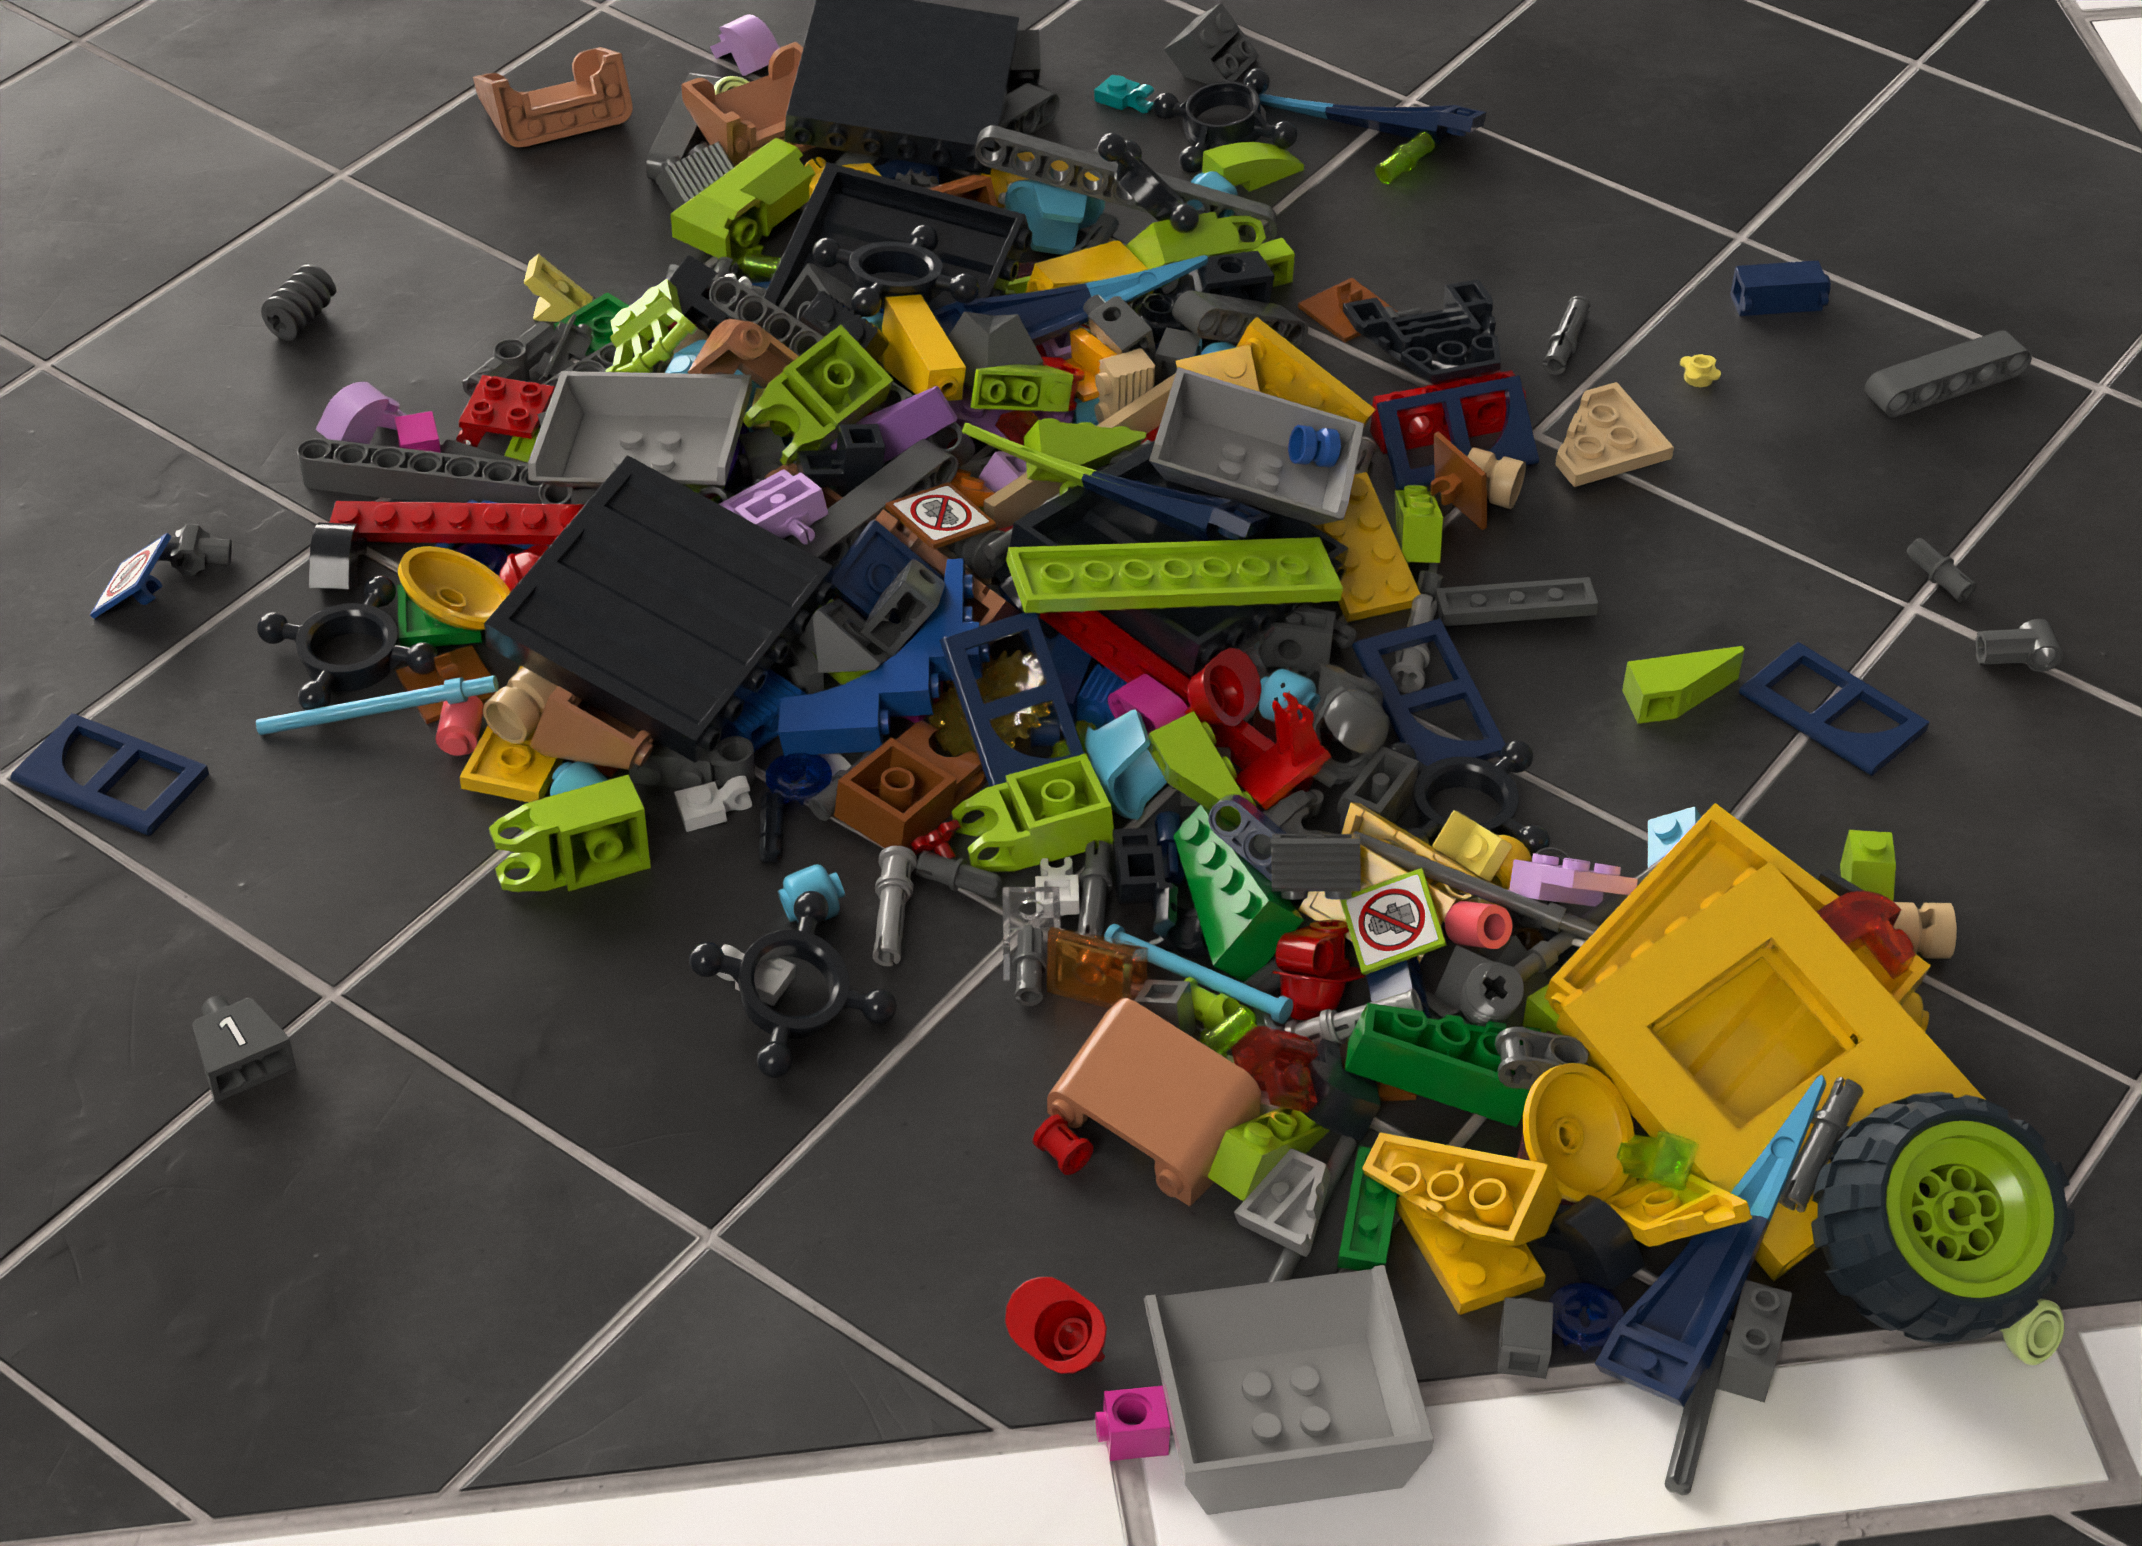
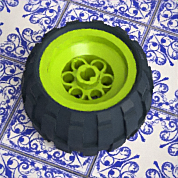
(2005, 1230)

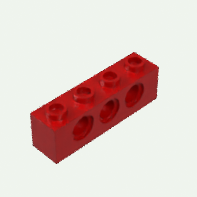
(1481, 413)

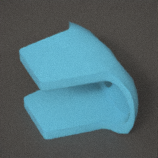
(1053, 213)
(1124, 764)

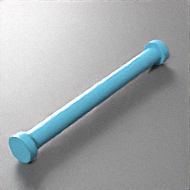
(1278, 1008)

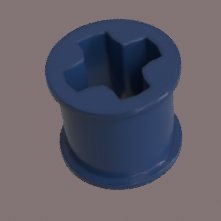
(1047, 733)

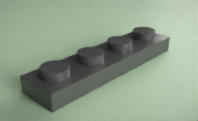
(1516, 601)

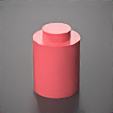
(460, 726)
(1478, 925)

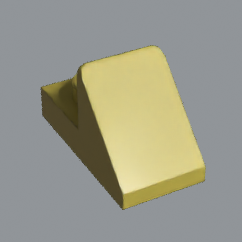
(557, 292)
(1472, 845)

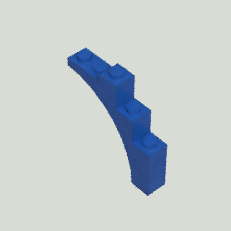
(859, 712)

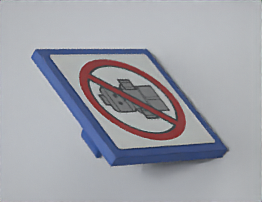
(133, 578)

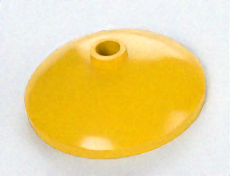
(451, 586)
(1576, 1127)

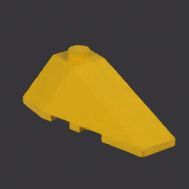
(1470, 1189)

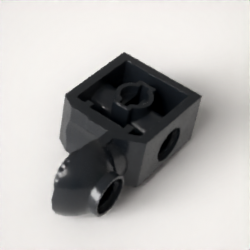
(1231, 275)

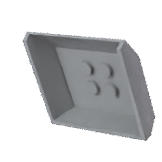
(664, 420)
(1237, 448)
(1290, 1390)

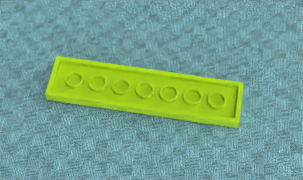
(1172, 574)

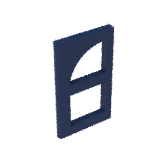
(1514, 440)
(1428, 745)
(1863, 750)
(994, 754)
(46, 774)

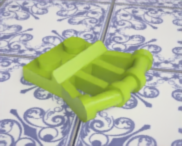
(643, 321)

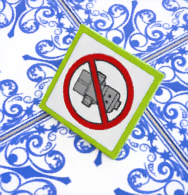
(1393, 921)

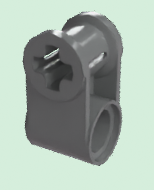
(1535, 1056)

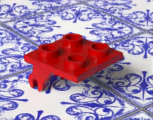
(503, 408)
(1287, 762)

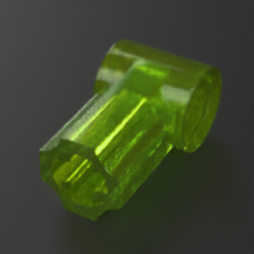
(1659, 1159)

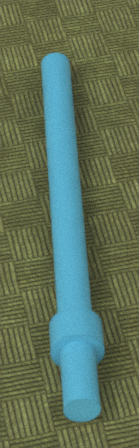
(453, 691)

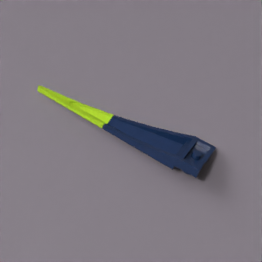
(1185, 511)

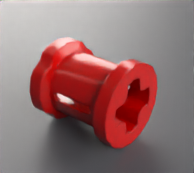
(1063, 1144)

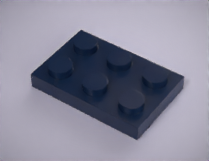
(871, 567)

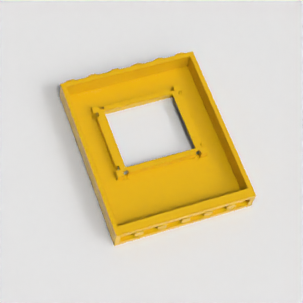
(1694, 961)

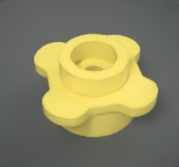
(1700, 370)

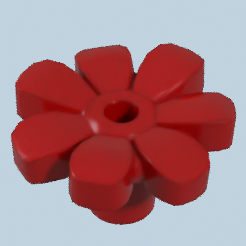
(937, 840)

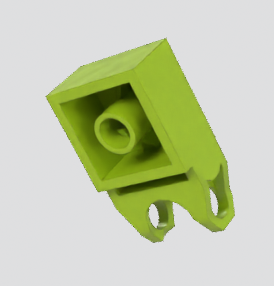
(1163, 245)
(820, 390)
(1038, 815)
(575, 838)

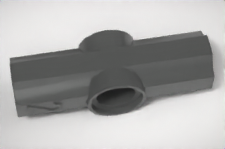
(515, 356)

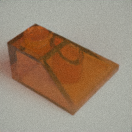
(1094, 967)

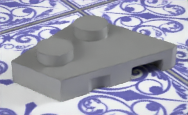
(1288, 1202)

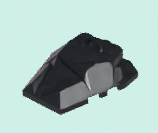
(1436, 343)

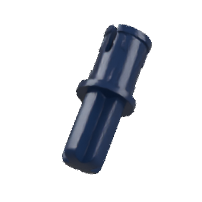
(1166, 826)

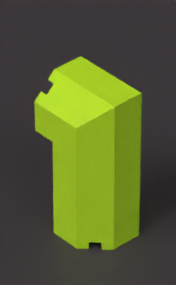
(745, 203)

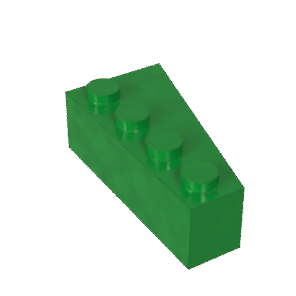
(1232, 900)
(1435, 1060)

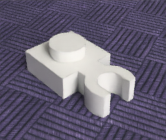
(1065, 880)

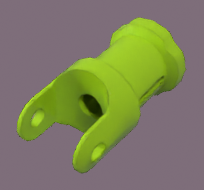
(1213, 1008)

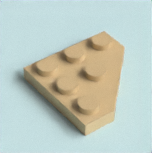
(1609, 438)

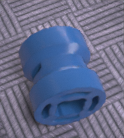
(1314, 446)

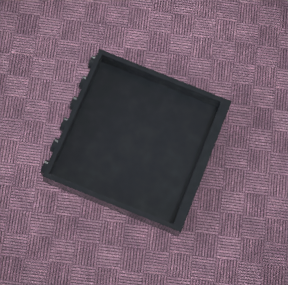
(902, 80)

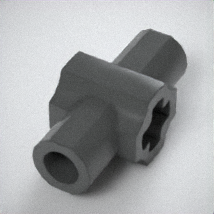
(193, 549)

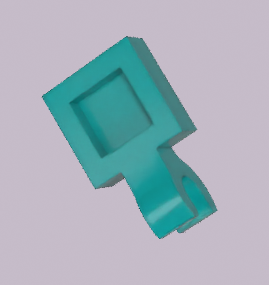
(1121, 92)

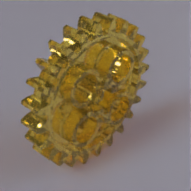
(999, 680)

